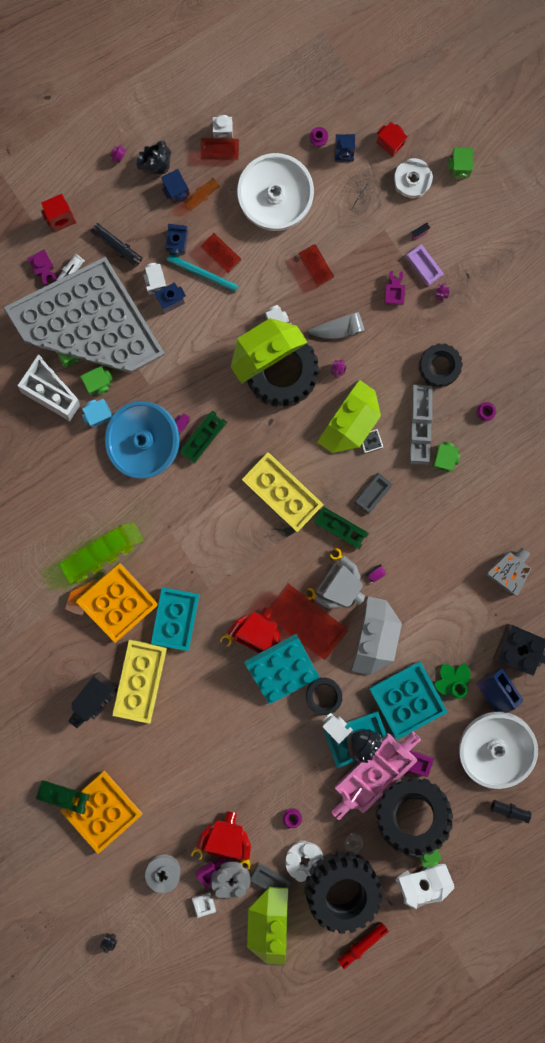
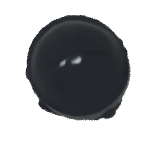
(154, 159)
(363, 744)

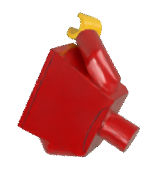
(254, 632)
(225, 840)

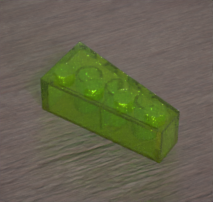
(102, 551)

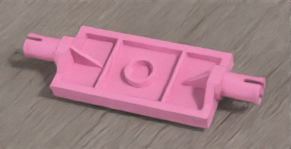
(367, 781)

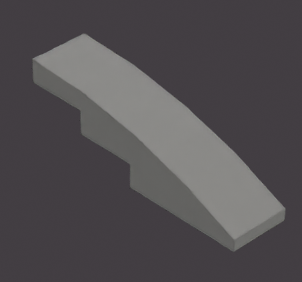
(421, 424)

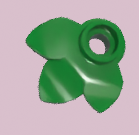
(451, 678)

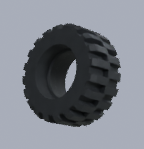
(296, 392)
(414, 789)
(347, 915)

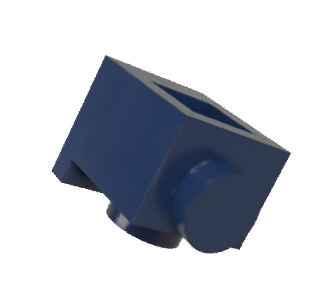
(344, 147)
(176, 231)

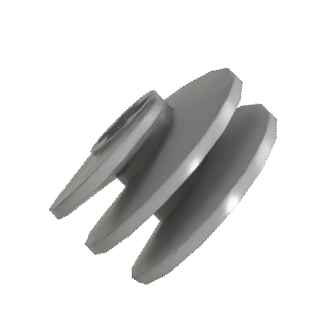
(170, 880)

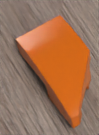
(71, 604)

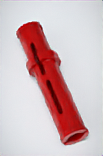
(362, 946)

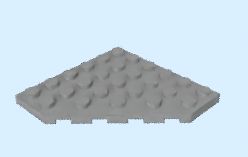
(87, 319)

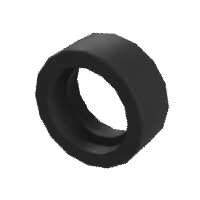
(326, 710)

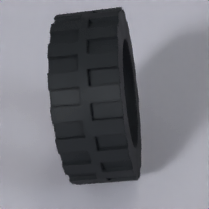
(453, 358)

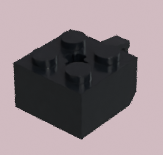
(533, 649)
(91, 698)

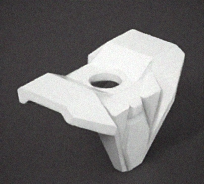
(438, 883)

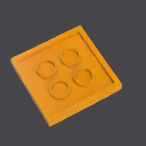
(116, 602)
(106, 814)

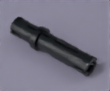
(123, 249)

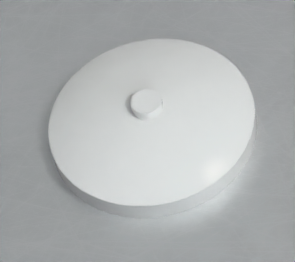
(275, 192)
(498, 750)

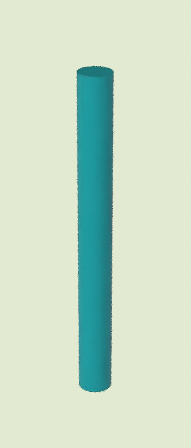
(203, 273)

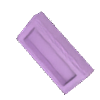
(424, 265)

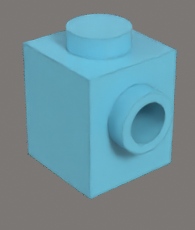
(96, 413)

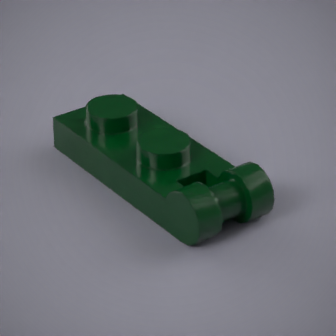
(203, 437)
(340, 527)
(62, 796)

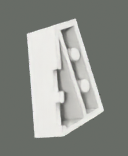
(47, 389)

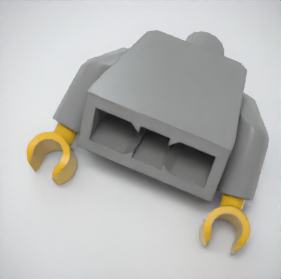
(340, 585)

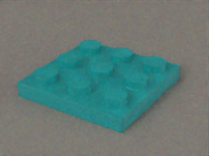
(282, 669)
(408, 700)

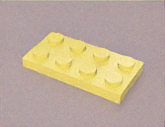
(282, 492)
(139, 681)

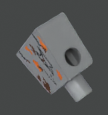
(510, 571)

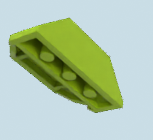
(264, 347)
(352, 420)
(269, 926)

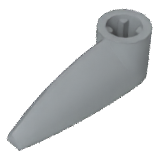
(341, 327)

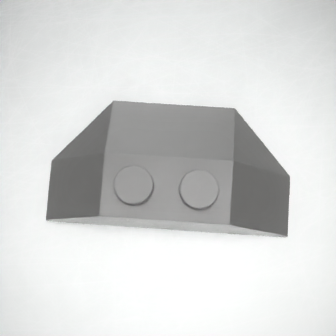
(377, 637)

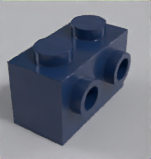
(500, 691)

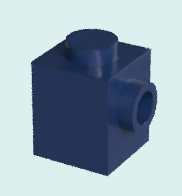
(175, 186)
(170, 297)

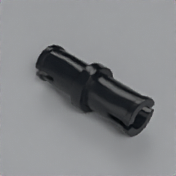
(510, 811)

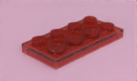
(307, 620)

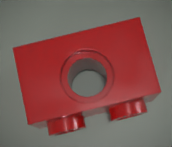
(57, 213)

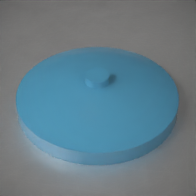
(142, 439)

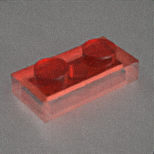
(219, 149)
(221, 253)
(316, 265)

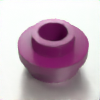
(316, 141)
(117, 153)
(442, 292)
(338, 368)
(490, 407)
(292, 824)

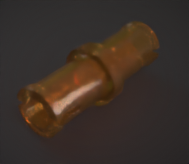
(201, 194)

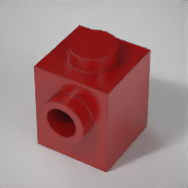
(391, 138)

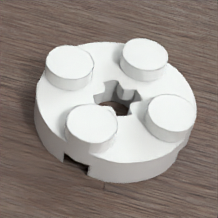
(422, 173)
(294, 855)

